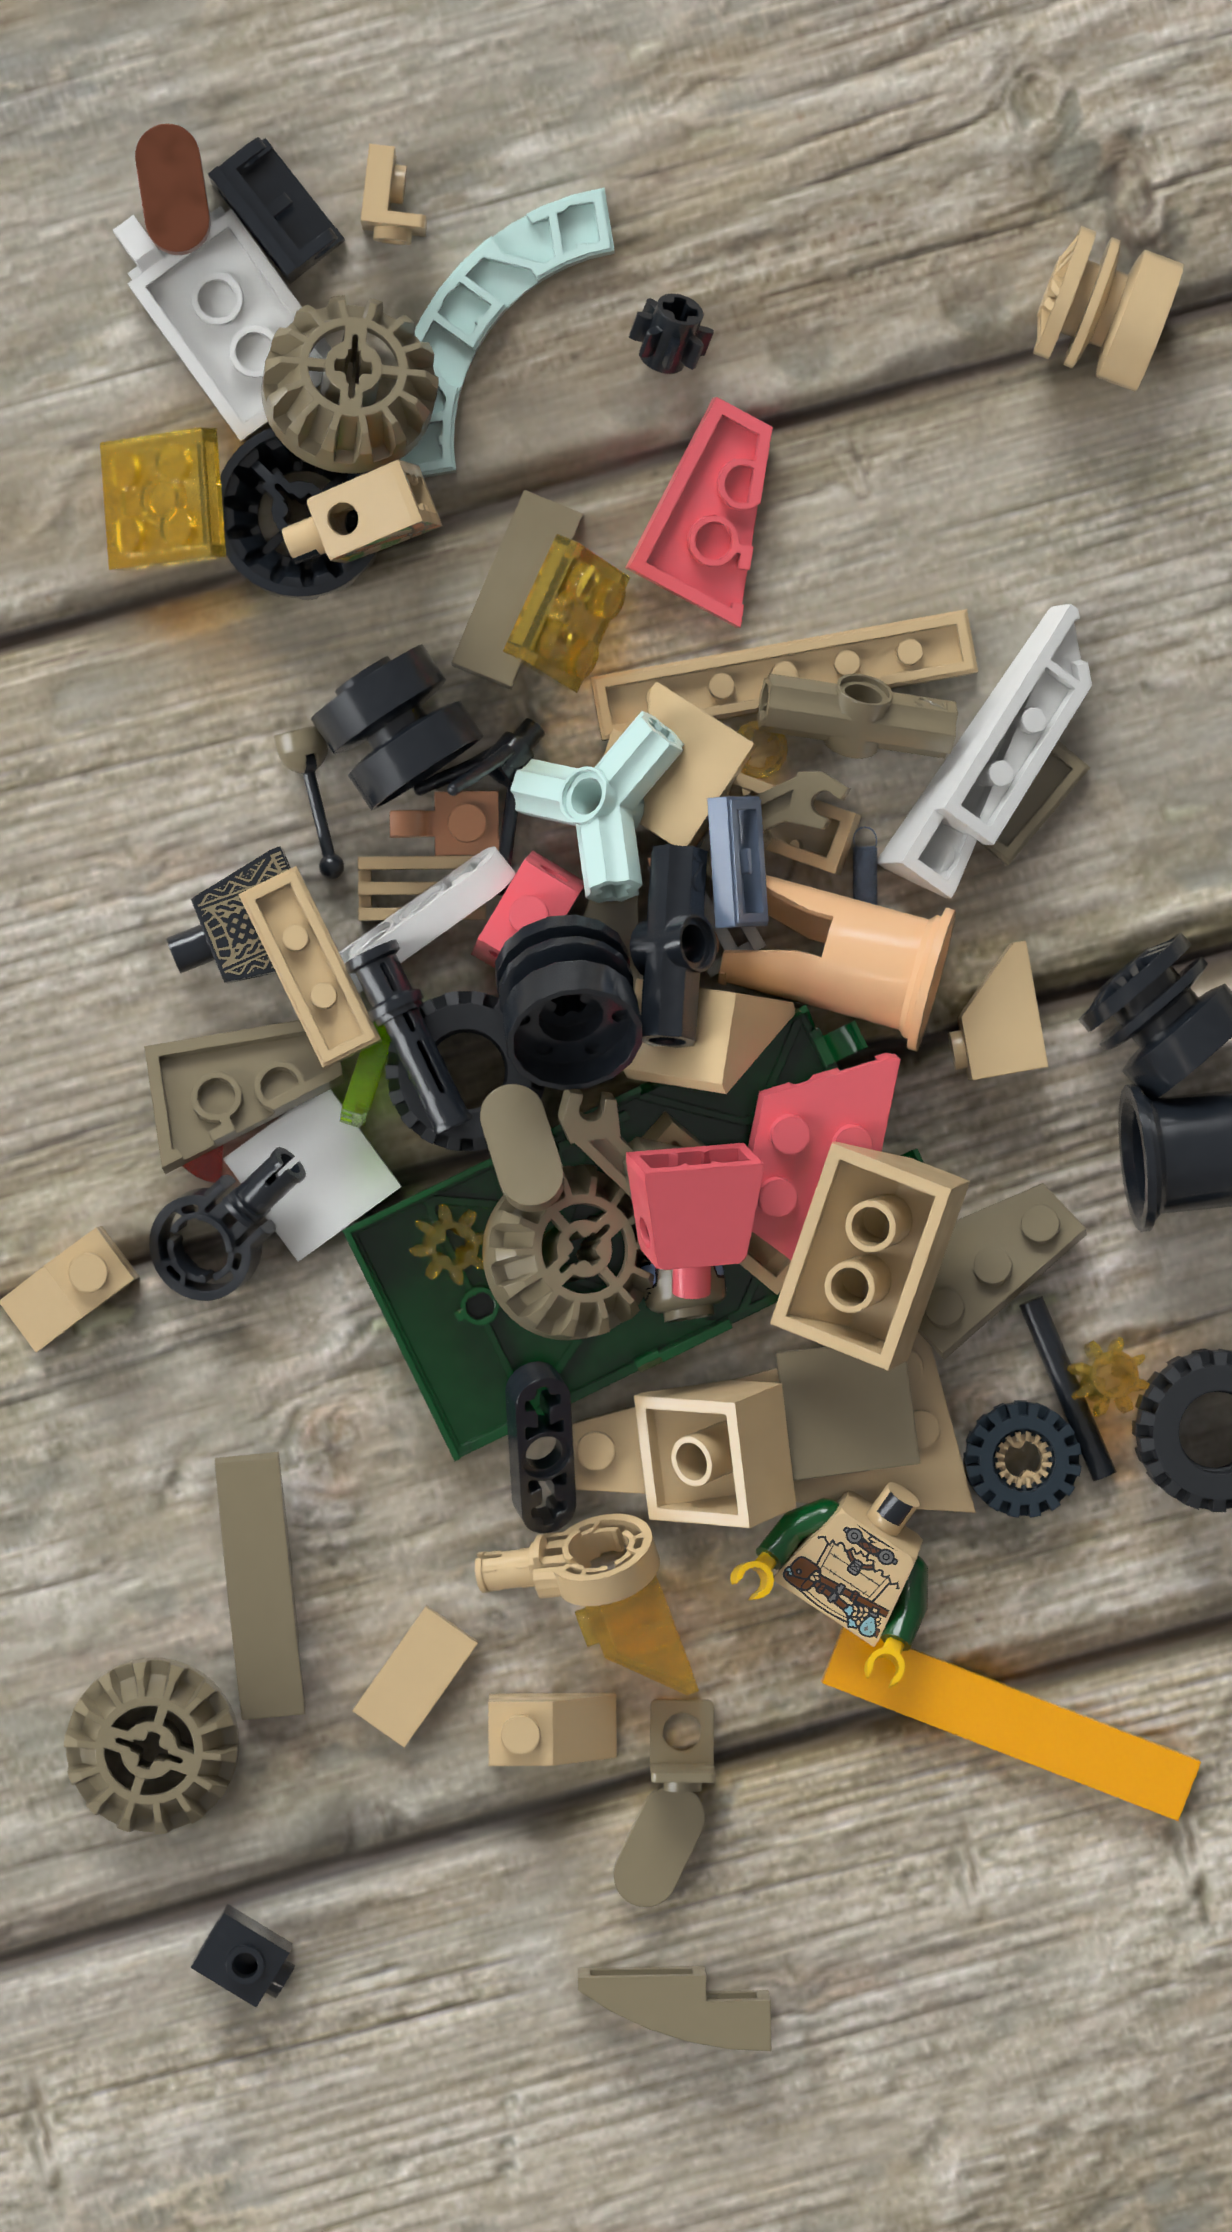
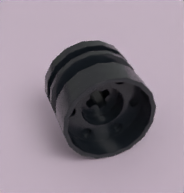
(568, 1002)
(1162, 1016)

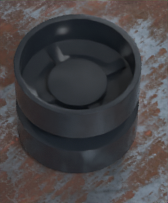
(386, 711)

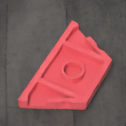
(795, 1133)

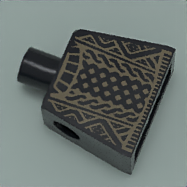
(225, 926)

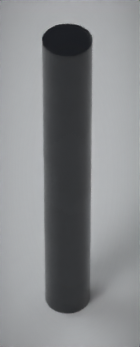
(1064, 1383)

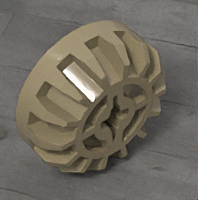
(327, 424)
(527, 1267)
(207, 1763)

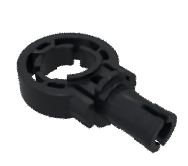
(232, 1218)

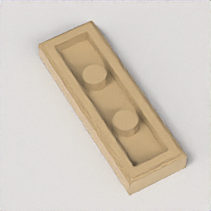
(310, 967)

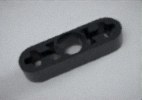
(523, 1429)

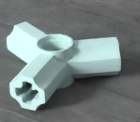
(603, 803)

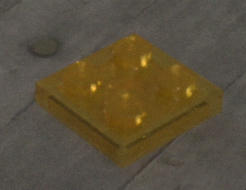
(162, 499)
(567, 614)

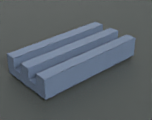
(737, 861)

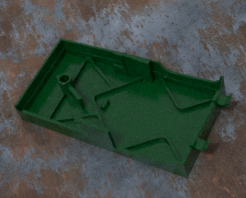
(464, 1341)

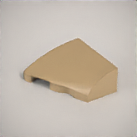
(705, 769)

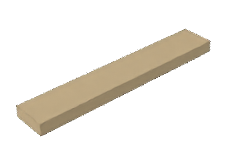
(732, 681)

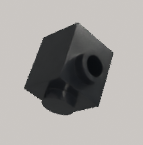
(244, 1957)

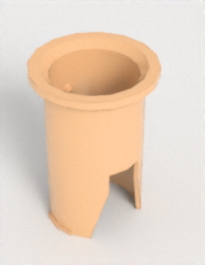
(873, 961)

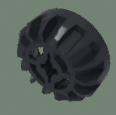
(247, 476)

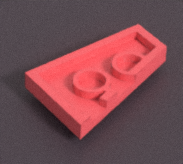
(707, 515)

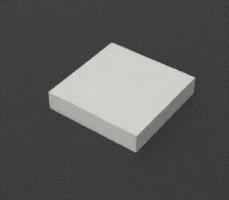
(340, 1166)

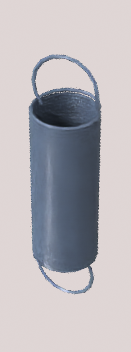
(865, 872)

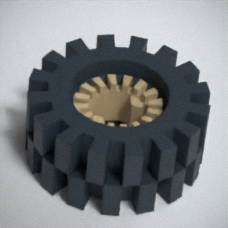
(1030, 1491)

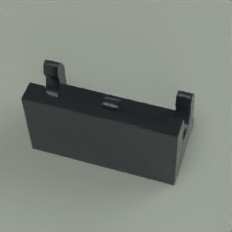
(275, 208)

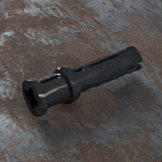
(397, 1009)

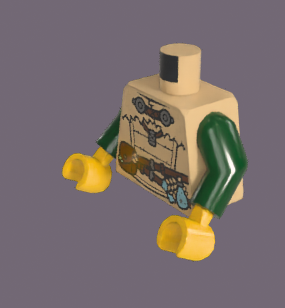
(852, 1566)

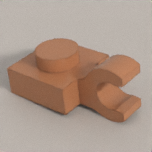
(458, 824)

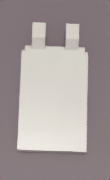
(217, 312)

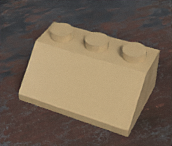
(869, 1253)

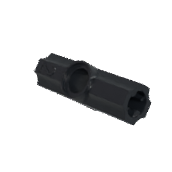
(673, 945)

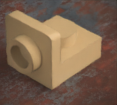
(386, 185)

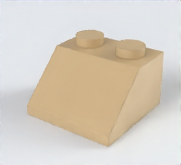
(716, 1453)

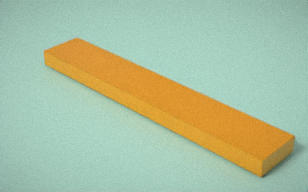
(1017, 1725)

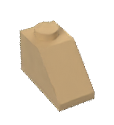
(1001, 1021)
(68, 1288)
(551, 1728)

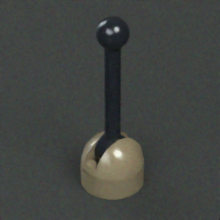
(304, 753)

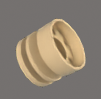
(1107, 308)

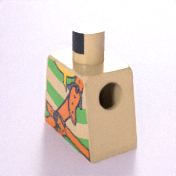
(390, 509)

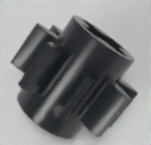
(671, 333)

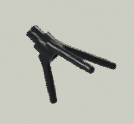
(500, 762)

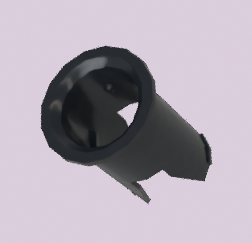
(1174, 1153)

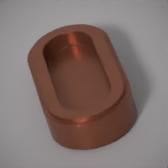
(172, 189)

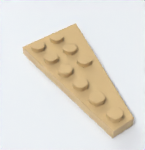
(611, 1461)

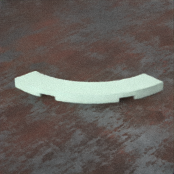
(486, 287)

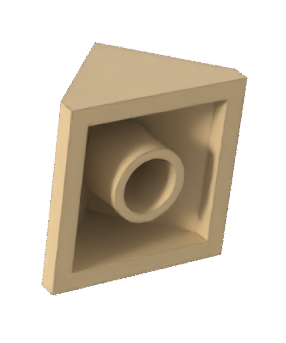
(728, 1040)

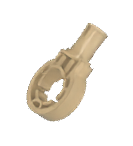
(561, 1563)

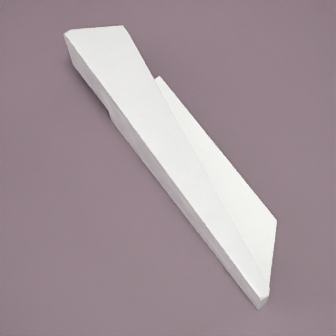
(993, 758)

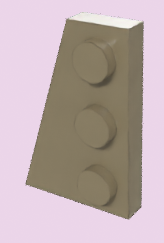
(230, 1084)
(994, 1260)

